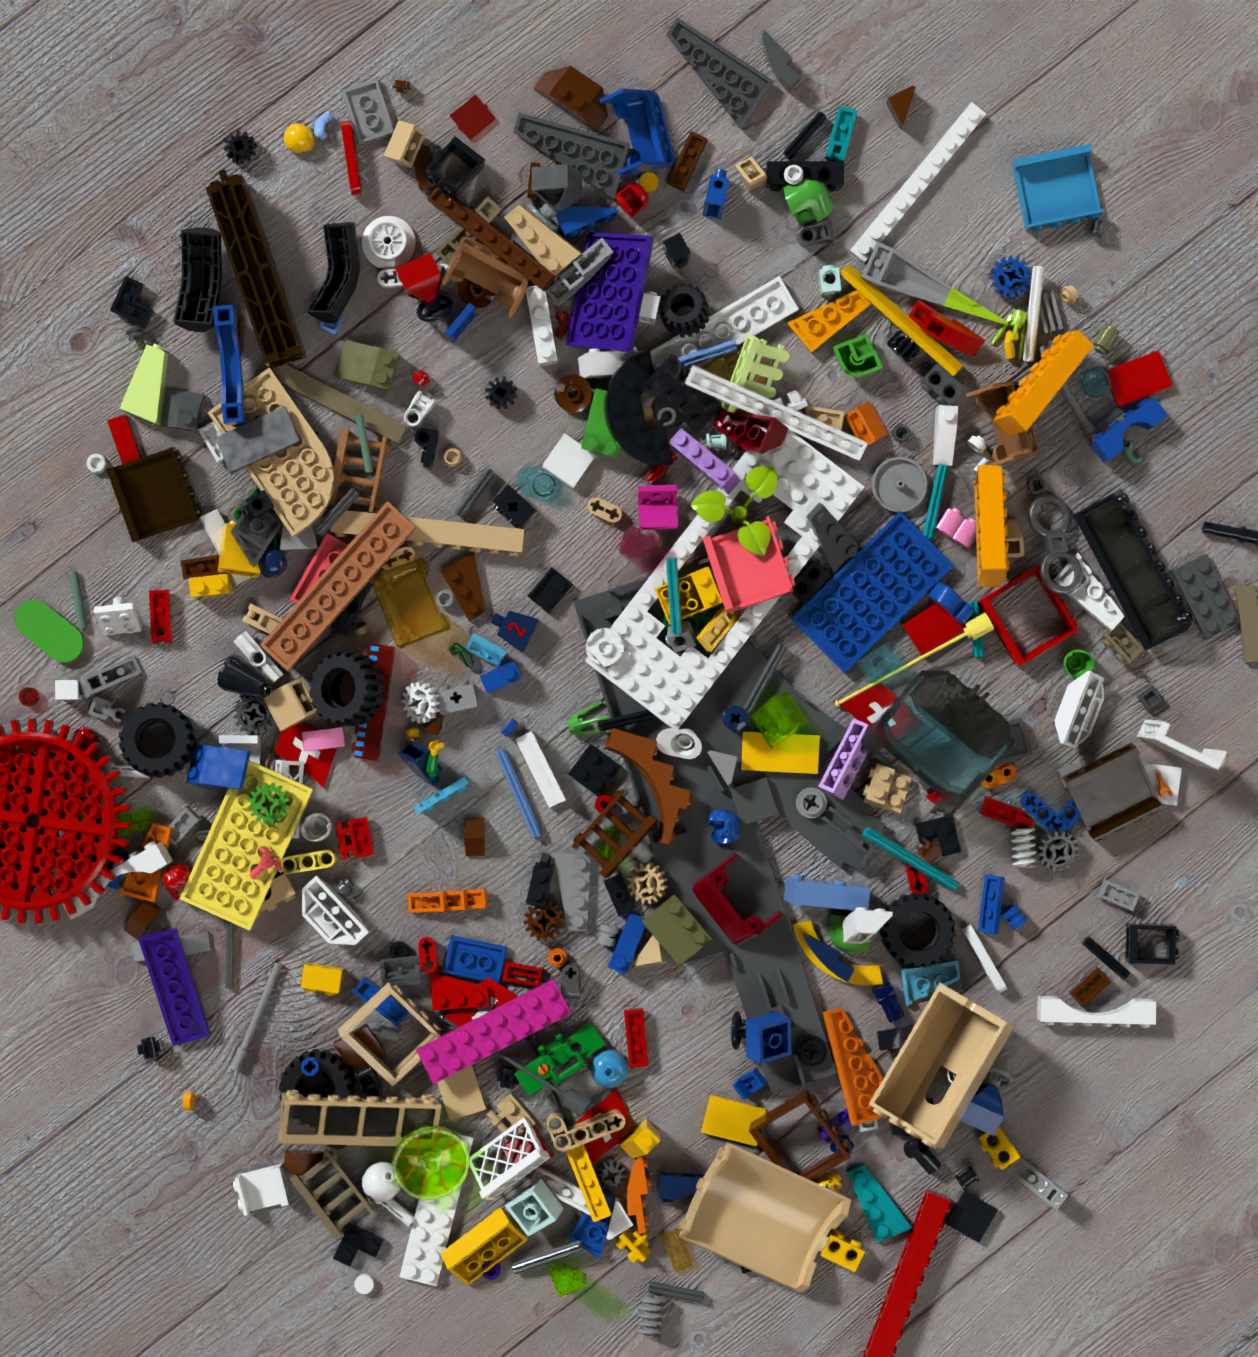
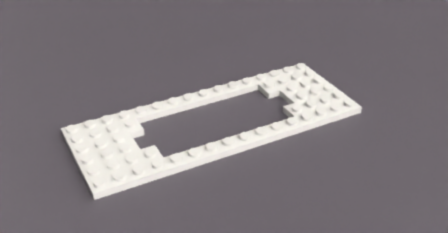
(676, 684)

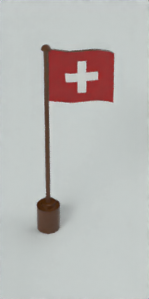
(290, 748)

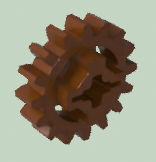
(535, 921)

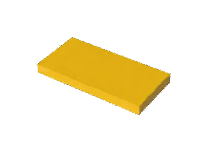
(793, 755)

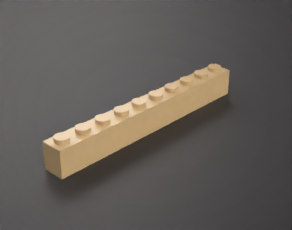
(443, 533)

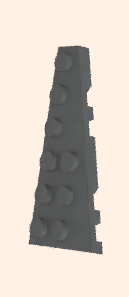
(728, 78)
(587, 152)

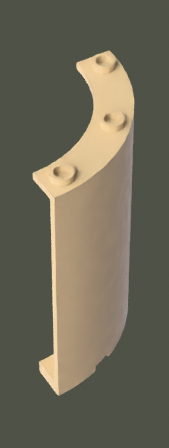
(762, 1216)

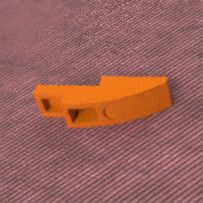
(638, 1185)

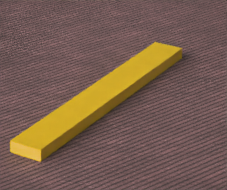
(901, 319)

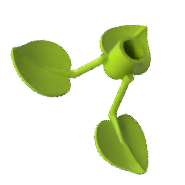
(752, 537)

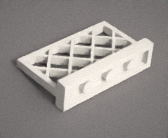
(518, 1170)

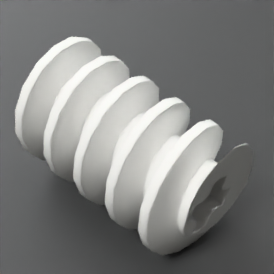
(1023, 848)

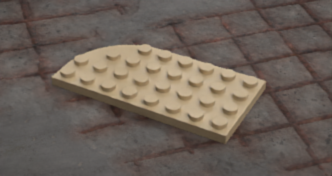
(295, 478)

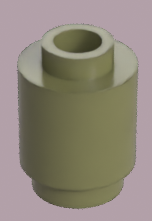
(1106, 339)

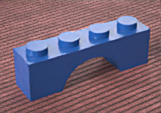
(1111, 443)

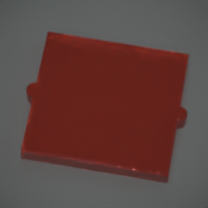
(472, 117)

